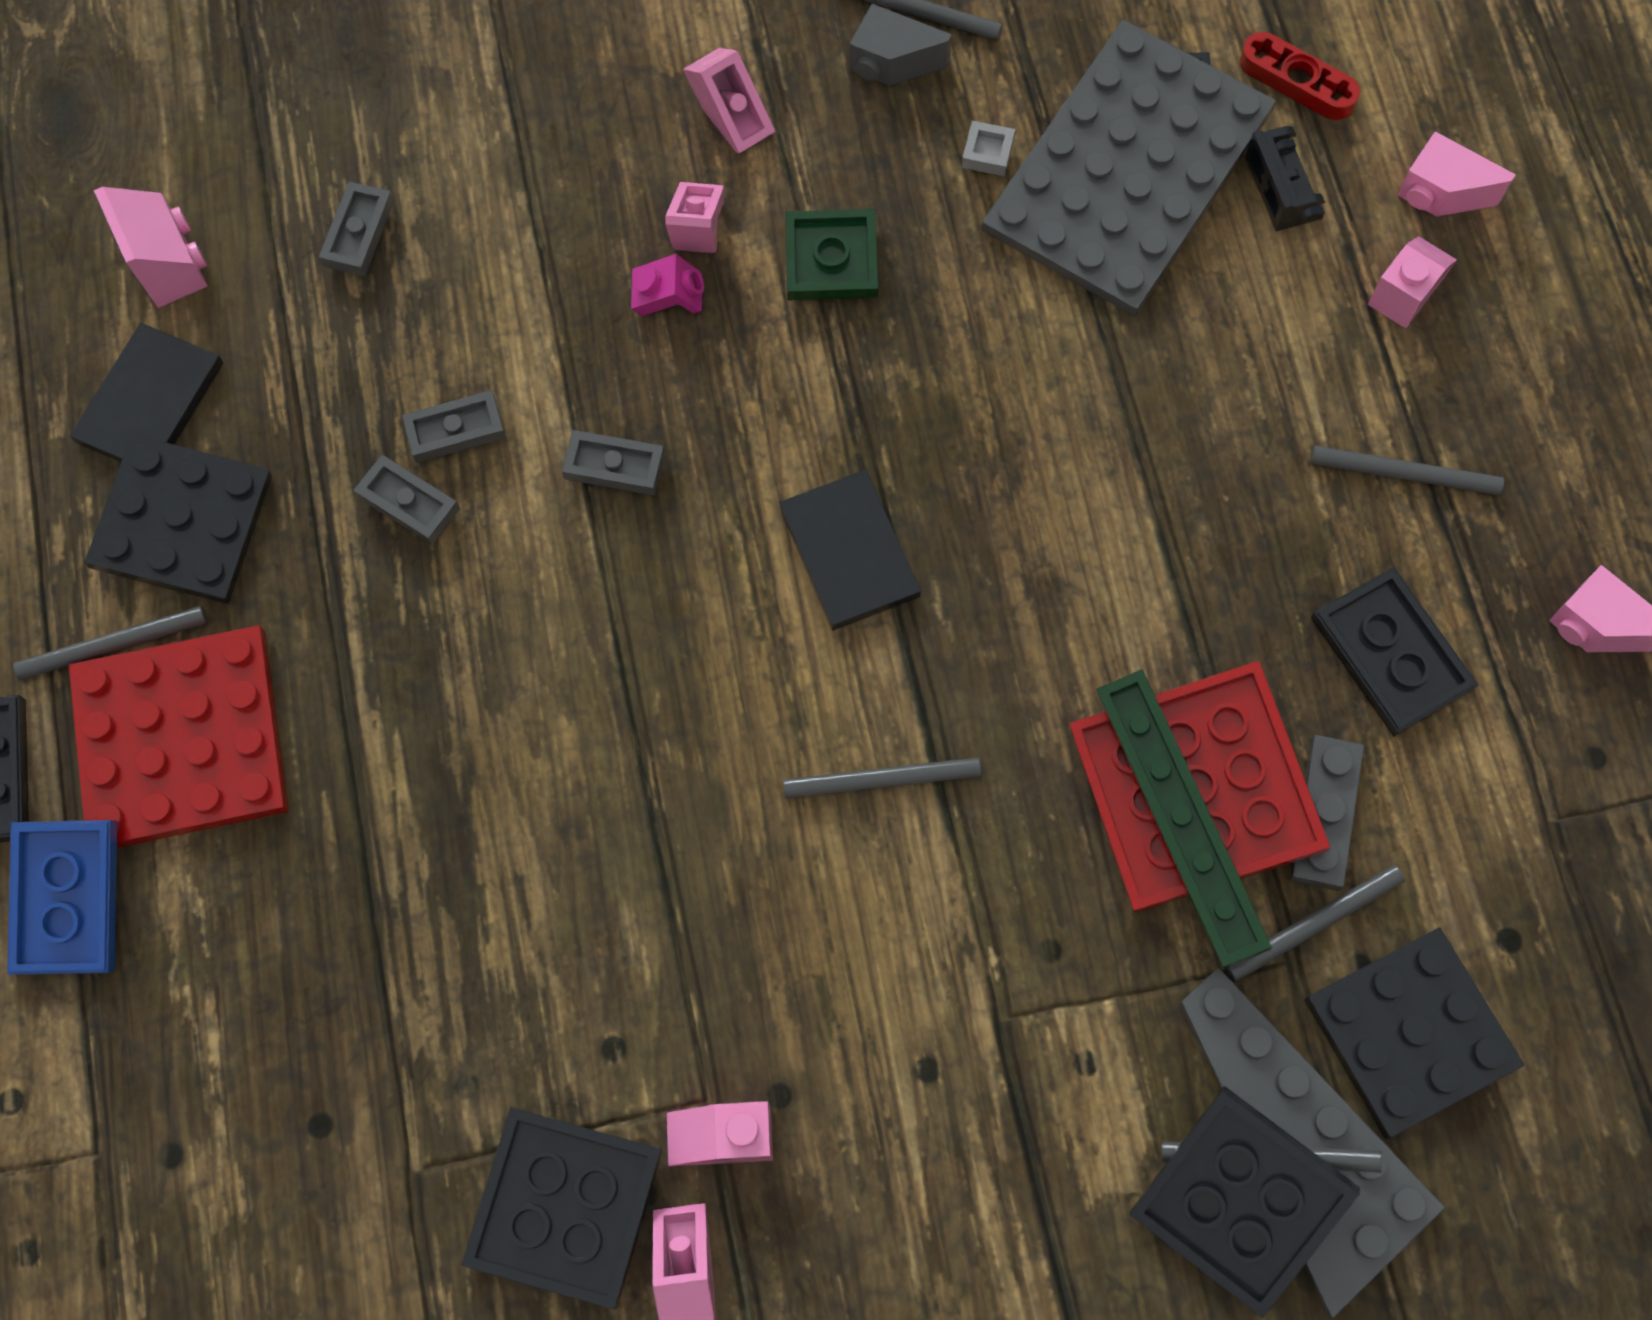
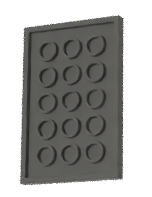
(1128, 167)

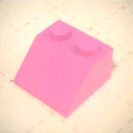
(154, 243)

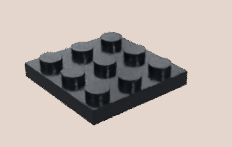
(179, 519)
(1413, 1033)
(1244, 1201)
(562, 1208)

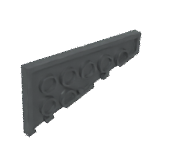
(1279, 1083)

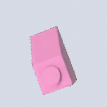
(729, 98)
(1453, 179)
(1411, 281)
(1606, 616)
(720, 1134)
(683, 1264)

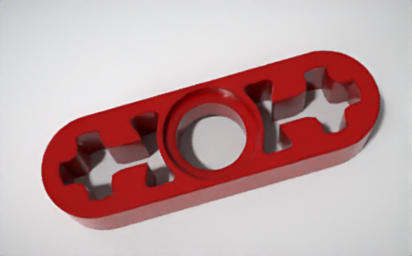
(1303, 93)

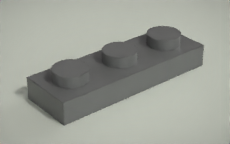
(1333, 785)

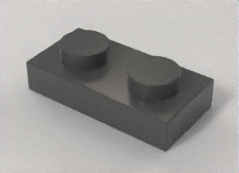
(356, 228)
(453, 426)
(613, 462)
(407, 499)

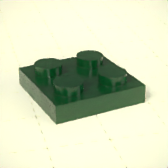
(831, 254)

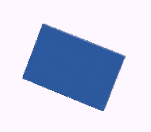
(62, 897)

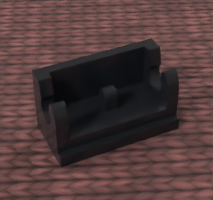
(1282, 179)

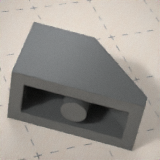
(897, 48)

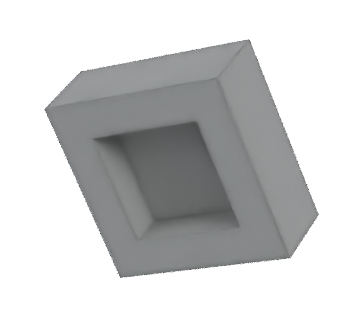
(988, 148)

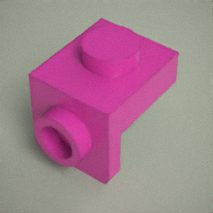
(666, 284)

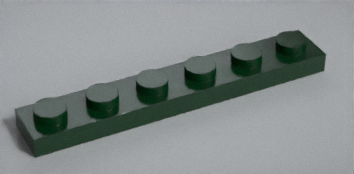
(1183, 820)

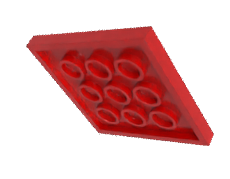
(179, 736)
(1243, 772)

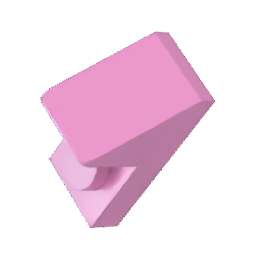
(694, 217)

